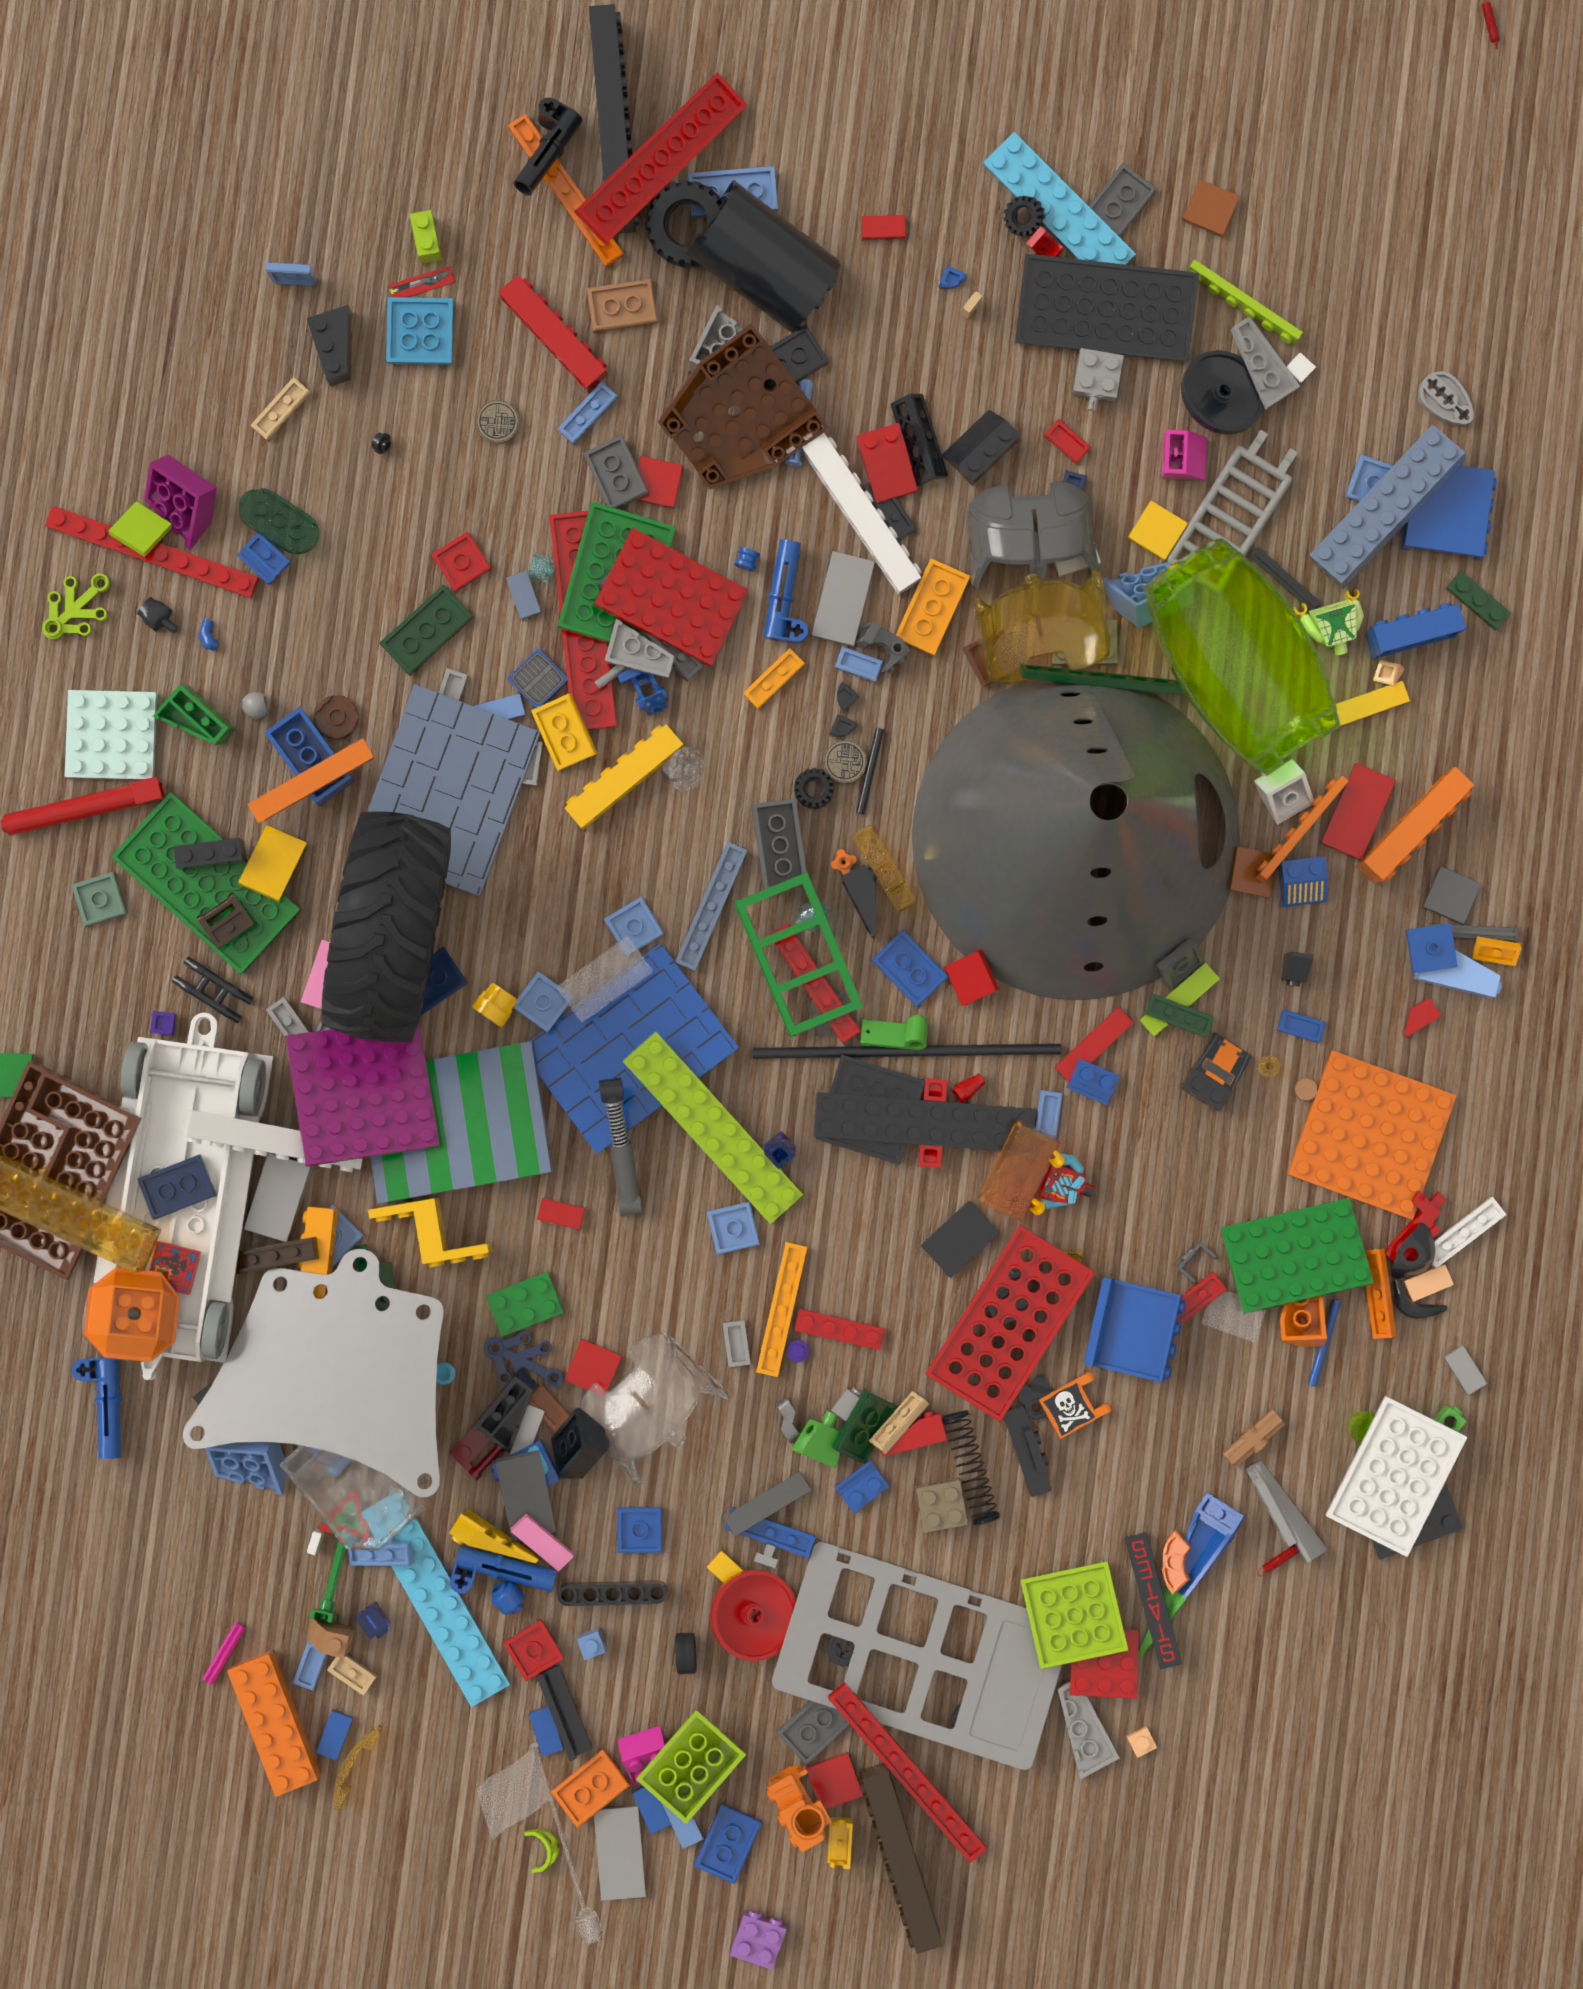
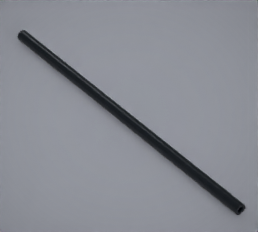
(930, 1050)

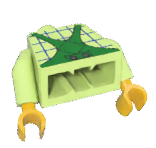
(1334, 622)

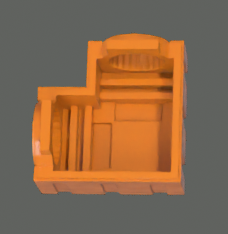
(796, 1809)

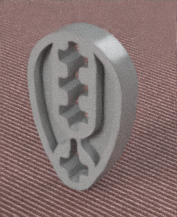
(1452, 388)

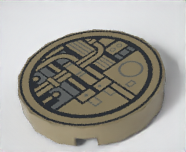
(497, 421)
(845, 761)

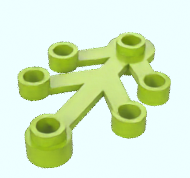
(74, 609)

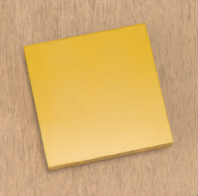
(1157, 530)

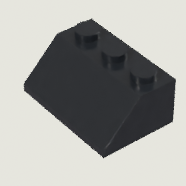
(982, 446)
(578, 1445)

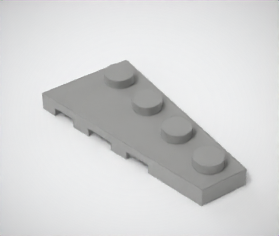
(1265, 367)
(1087, 1736)

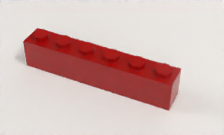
(553, 333)

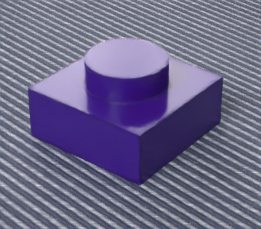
(163, 1023)

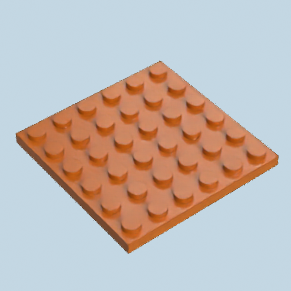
(1371, 1134)

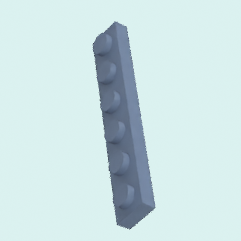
(711, 906)

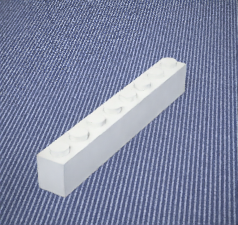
(861, 513)
(250, 1135)

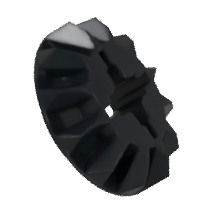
(834, 1651)

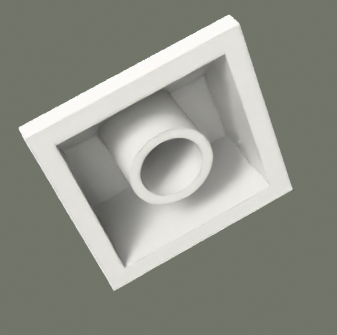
(1285, 791)

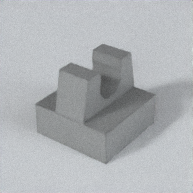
(766, 1558)

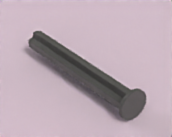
(1472, 932)

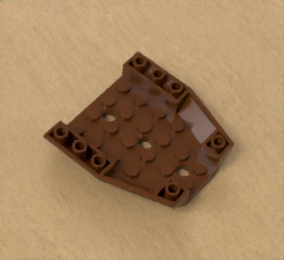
(769, 422)

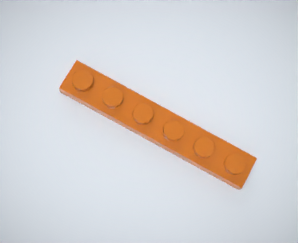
(1306, 821)

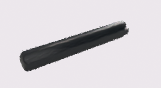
(1284, 579)

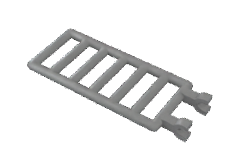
(1217, 487)

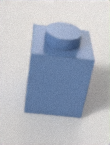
(591, 1643)

